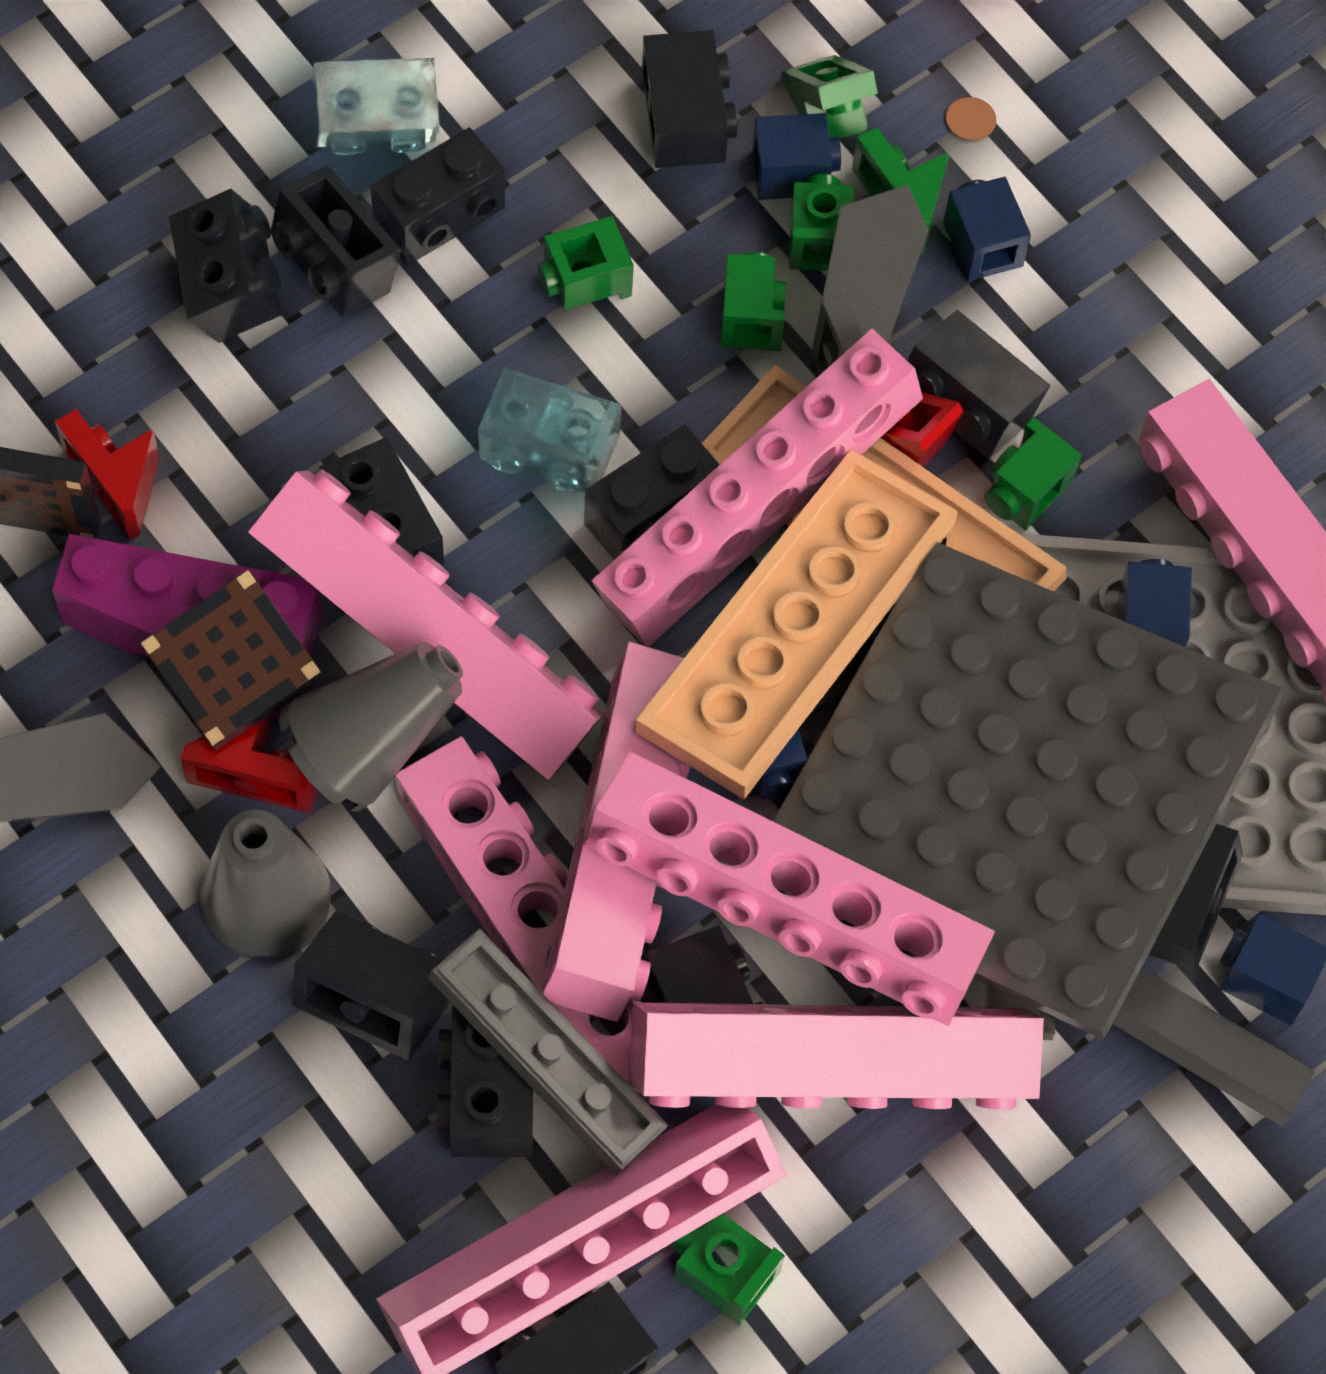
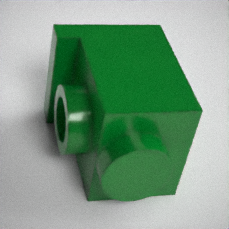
(815, 220)
(586, 264)
(752, 303)
(1031, 476)
(733, 1287)

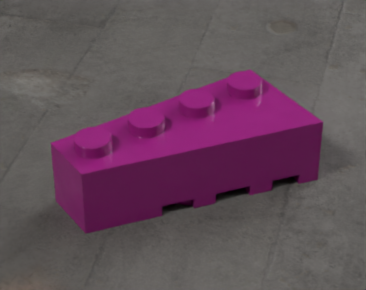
(134, 591)

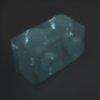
(375, 98)
(548, 431)

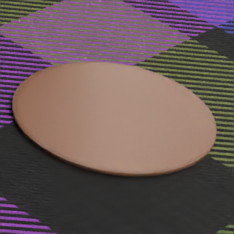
(971, 118)

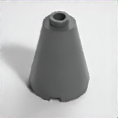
(371, 722)
(264, 888)

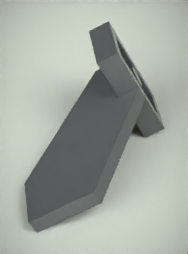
(868, 271)
(71, 770)

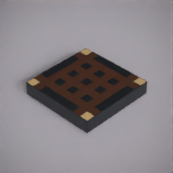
(46, 494)
(232, 660)

